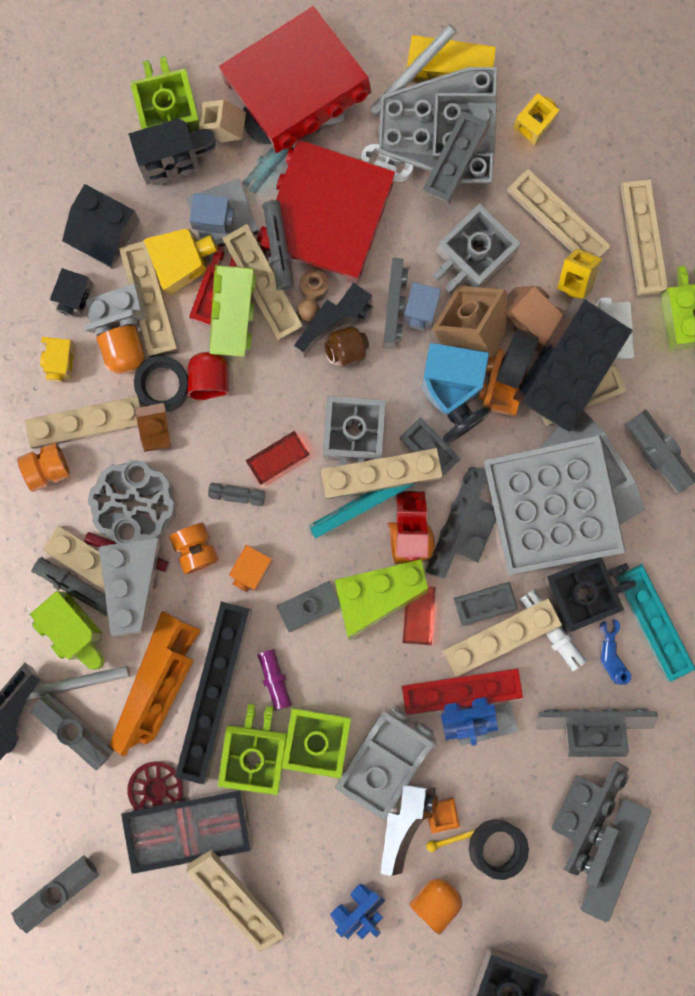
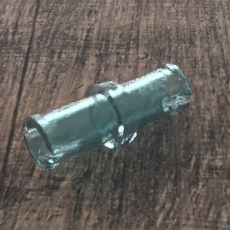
(265, 167)

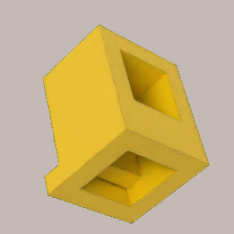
(539, 107)
(579, 273)
(57, 359)

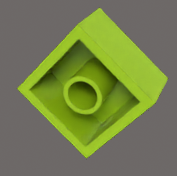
(316, 742)

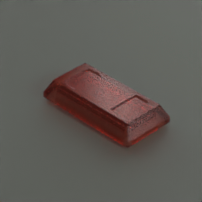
(277, 457)
(419, 619)

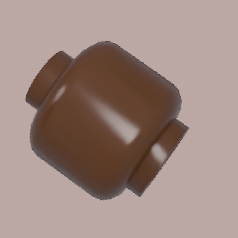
(346, 346)

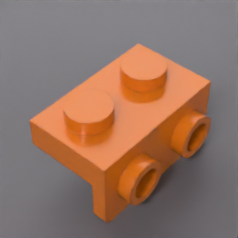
(497, 394)

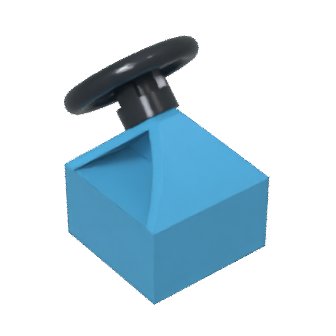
(451, 382)

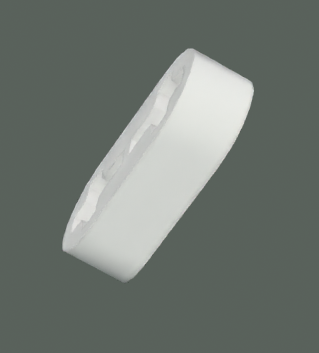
(399, 177)

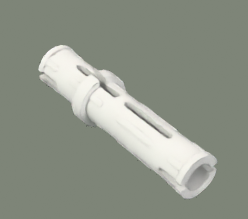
(558, 636)

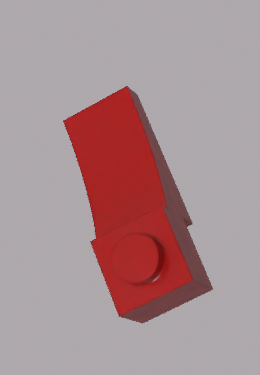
(411, 525)

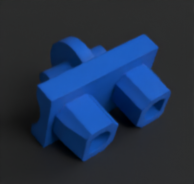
(469, 722)
(350, 922)

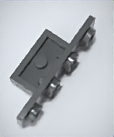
(466, 526)
(596, 732)
(585, 813)
(613, 859)

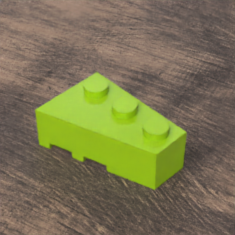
(231, 310)
(379, 593)

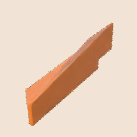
(155, 683)

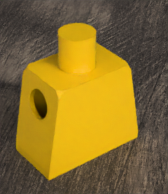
(179, 257)

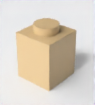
(223, 120)

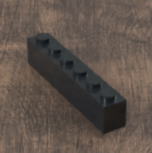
(213, 693)

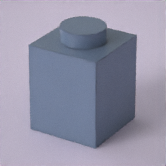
(211, 213)
(421, 306)

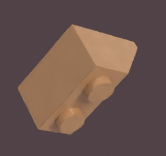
(473, 319)

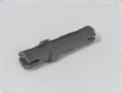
(273, 214)
(64, 580)

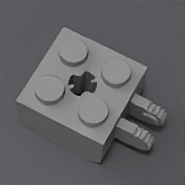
(472, 266)
(340, 415)

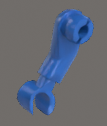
(609, 658)

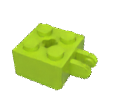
(162, 89)
(678, 311)
(69, 629)
(240, 742)

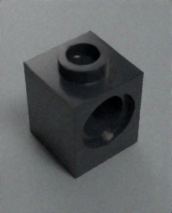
(71, 292)

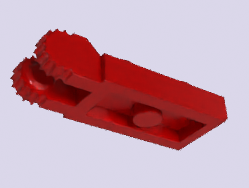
(202, 305)

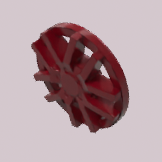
(154, 788)

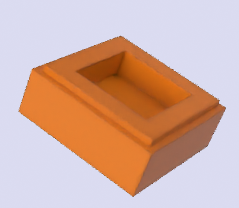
(445, 816)

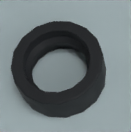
(517, 359)
(161, 362)
(518, 858)

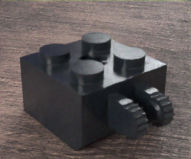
(170, 150)
(602, 598)
(505, 970)

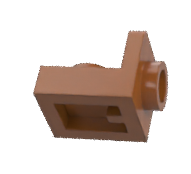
(153, 427)

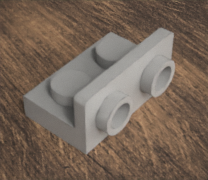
(115, 309)

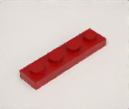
(461, 690)

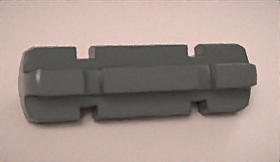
(236, 494)

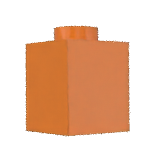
(250, 569)

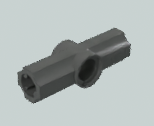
(661, 451)
(57, 717)
(42, 905)

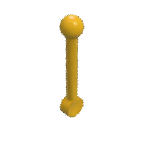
(432, 846)

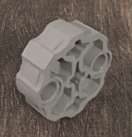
(121, 477)

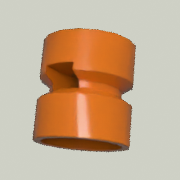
(43, 467)
(191, 538)

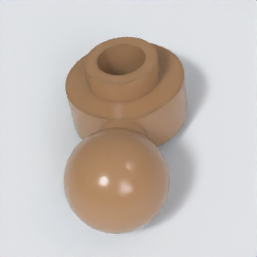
(309, 307)

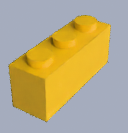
(450, 58)

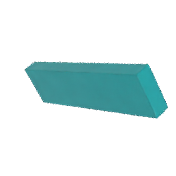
(352, 510)
(656, 624)

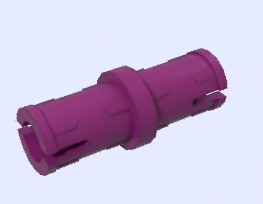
(274, 680)

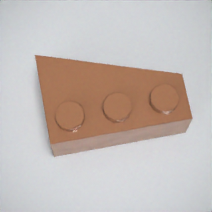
(533, 312)

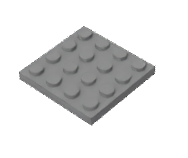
(554, 505)

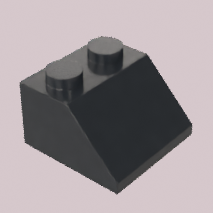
(99, 226)

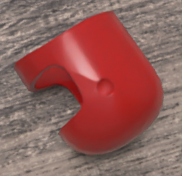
(207, 373)

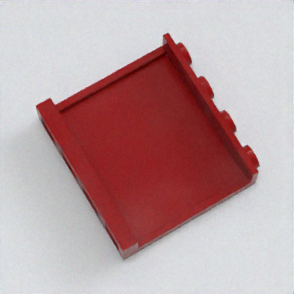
(296, 79)
(330, 208)

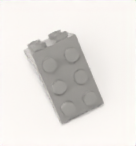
(386, 761)

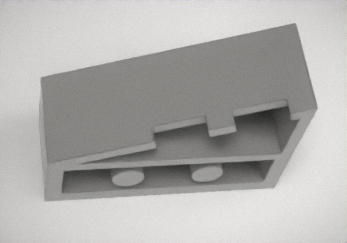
(128, 583)

